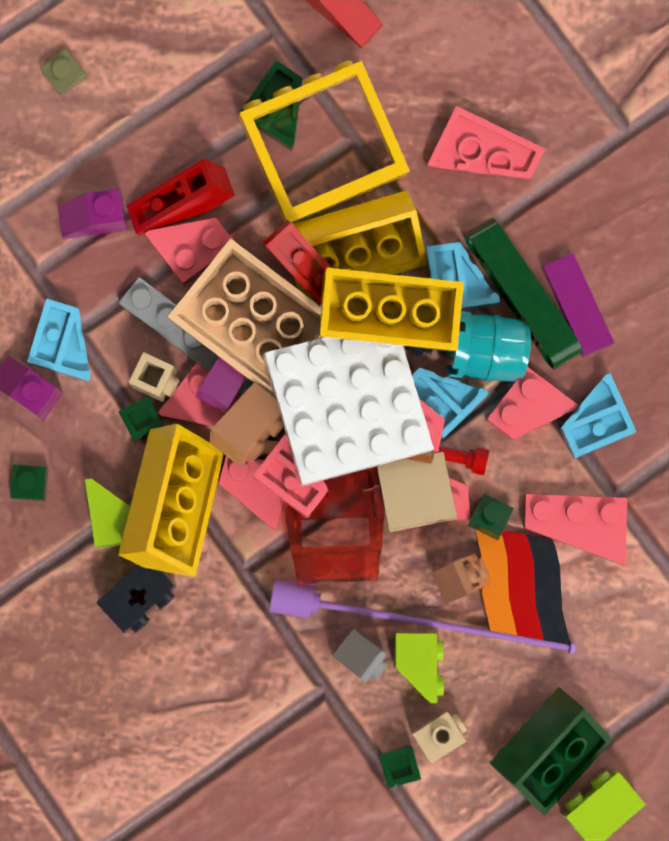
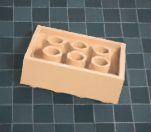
(246, 310)

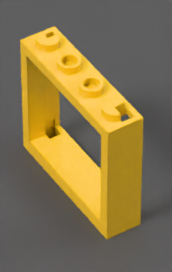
(313, 85)

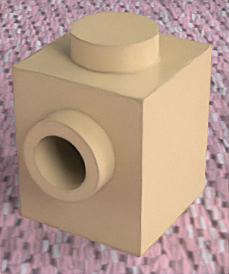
(154, 377)
(440, 736)

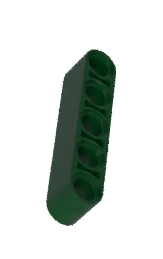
(523, 293)

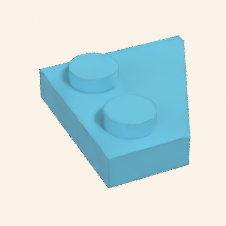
(453, 264)
(60, 342)
(447, 397)
(598, 420)

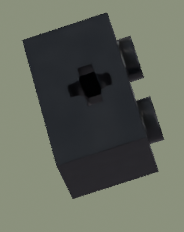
(118, 600)

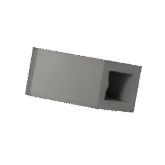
(361, 656)

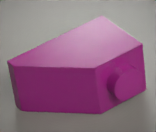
(93, 214)
(28, 388)

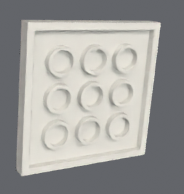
(346, 406)

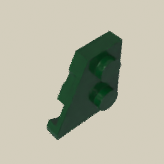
(282, 123)

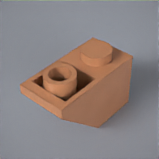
(461, 578)

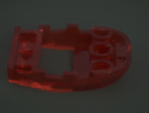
(347, 497)

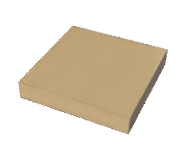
(416, 493)

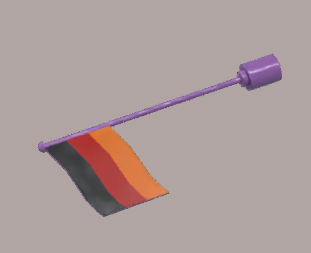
(519, 602)

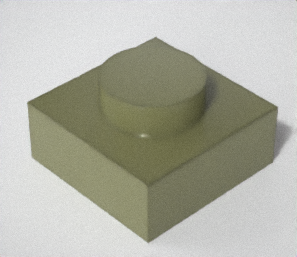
(63, 72)

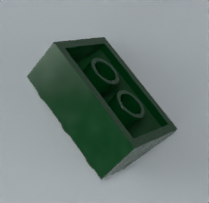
(551, 751)

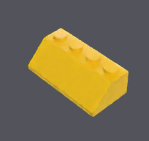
(368, 237)
(390, 309)
(172, 501)

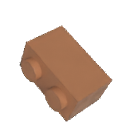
(247, 426)

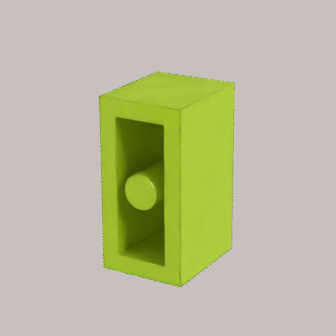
(602, 807)

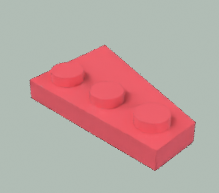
(484, 148)
(583, 522)

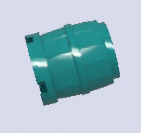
(490, 348)

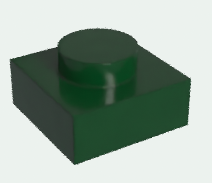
(140, 418)
(29, 482)
(491, 516)
(399, 766)

